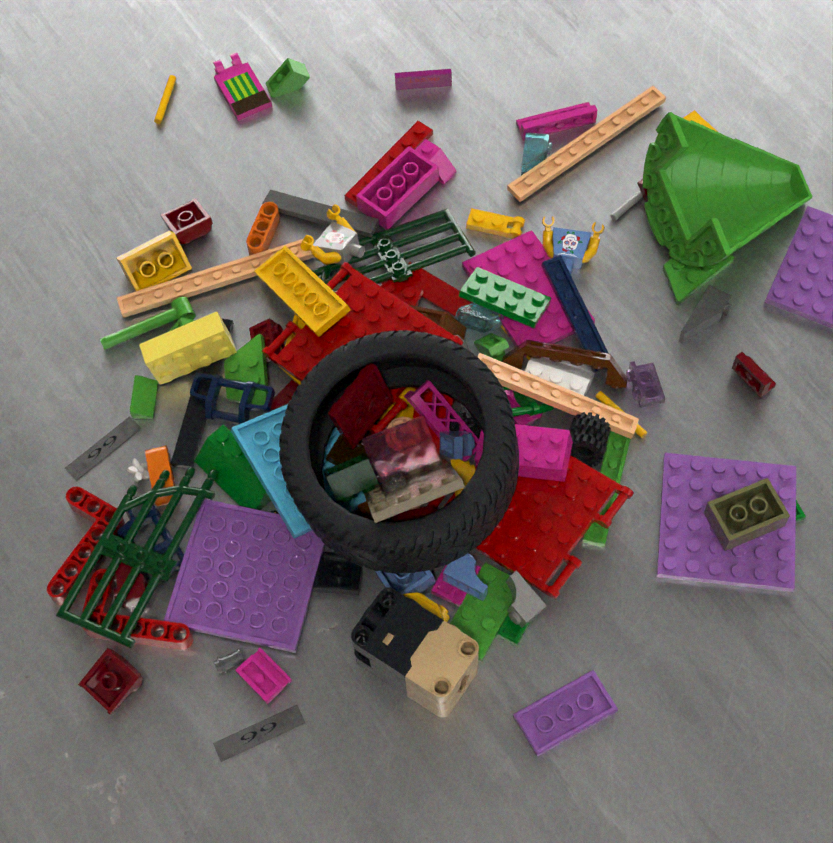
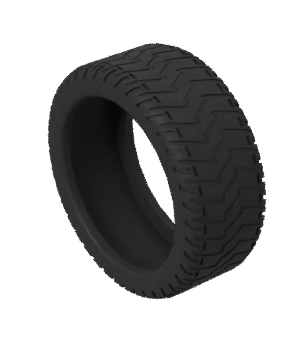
(403, 361)

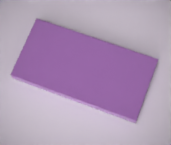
(565, 713)

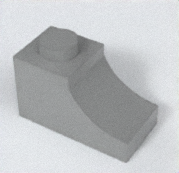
(525, 601)

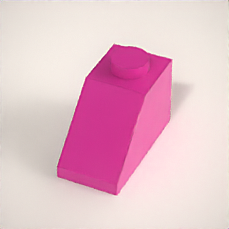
(438, 157)

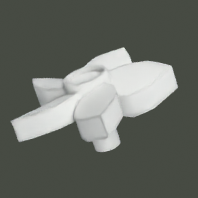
(139, 471)

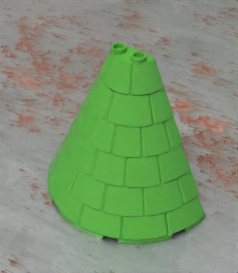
(714, 191)

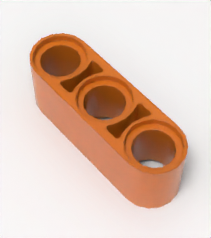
(266, 222)
(158, 461)

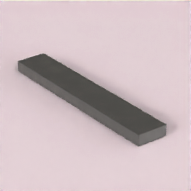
(317, 212)

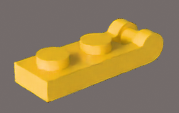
(495, 223)

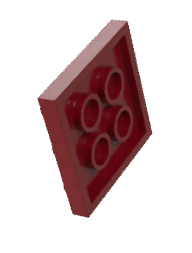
(360, 405)

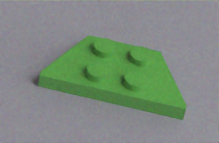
(687, 279)
(245, 366)

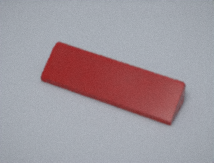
(437, 291)

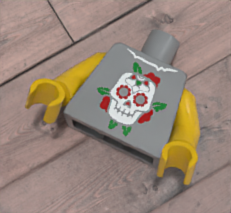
(336, 243)

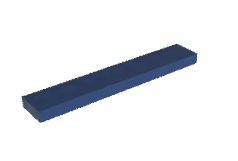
(573, 306)

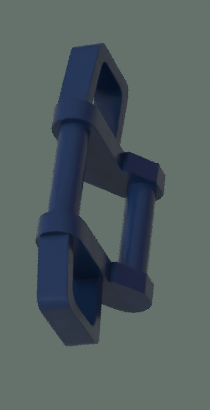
(245, 404)
(153, 516)

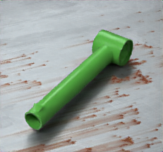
(180, 309)

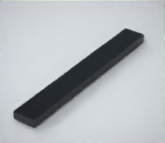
(194, 417)

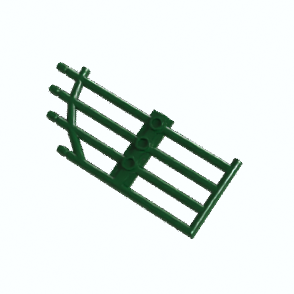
(394, 260)
(136, 556)

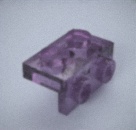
(645, 384)

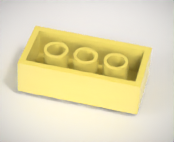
(188, 348)

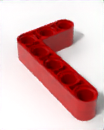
(75, 561)
(148, 626)

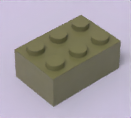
(746, 514)

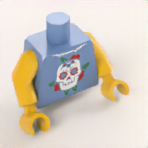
(573, 245)

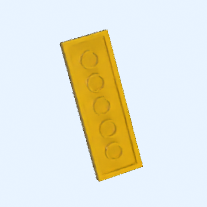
(302, 291)

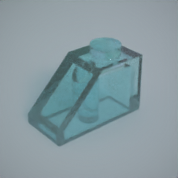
(535, 150)
(479, 318)

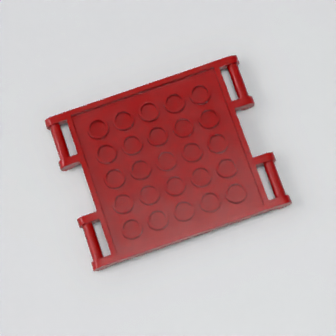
(371, 312)
(548, 522)

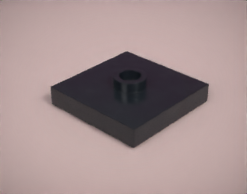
(337, 575)

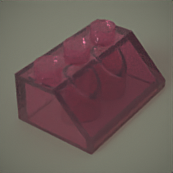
(401, 448)

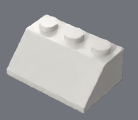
(561, 374)

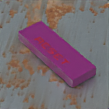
(423, 79)

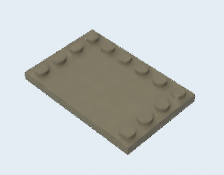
(422, 486)

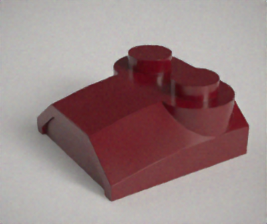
(188, 221)
(111, 680)

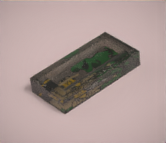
(394, 482)

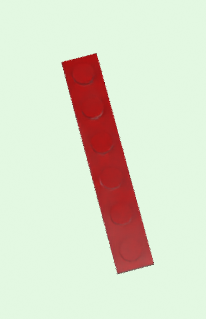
(411, 138)

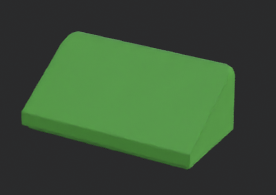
(143, 398)

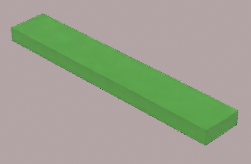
(612, 467)

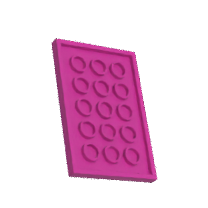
(521, 263)

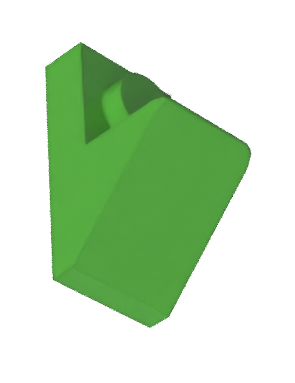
(492, 346)

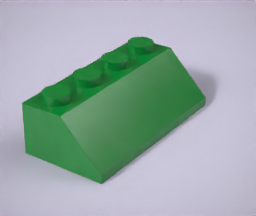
(234, 471)

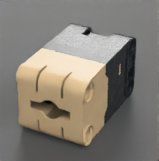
(415, 652)

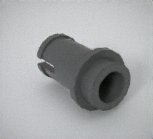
(228, 661)

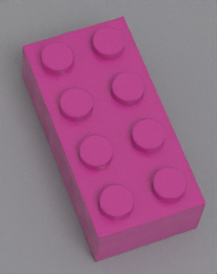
(398, 187)
(542, 452)

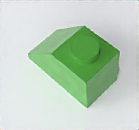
(287, 78)

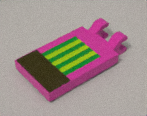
(241, 88)

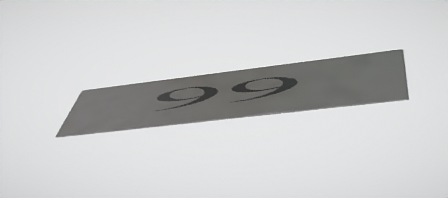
(102, 448)
(259, 733)

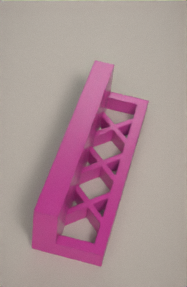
(558, 120)
(429, 414)

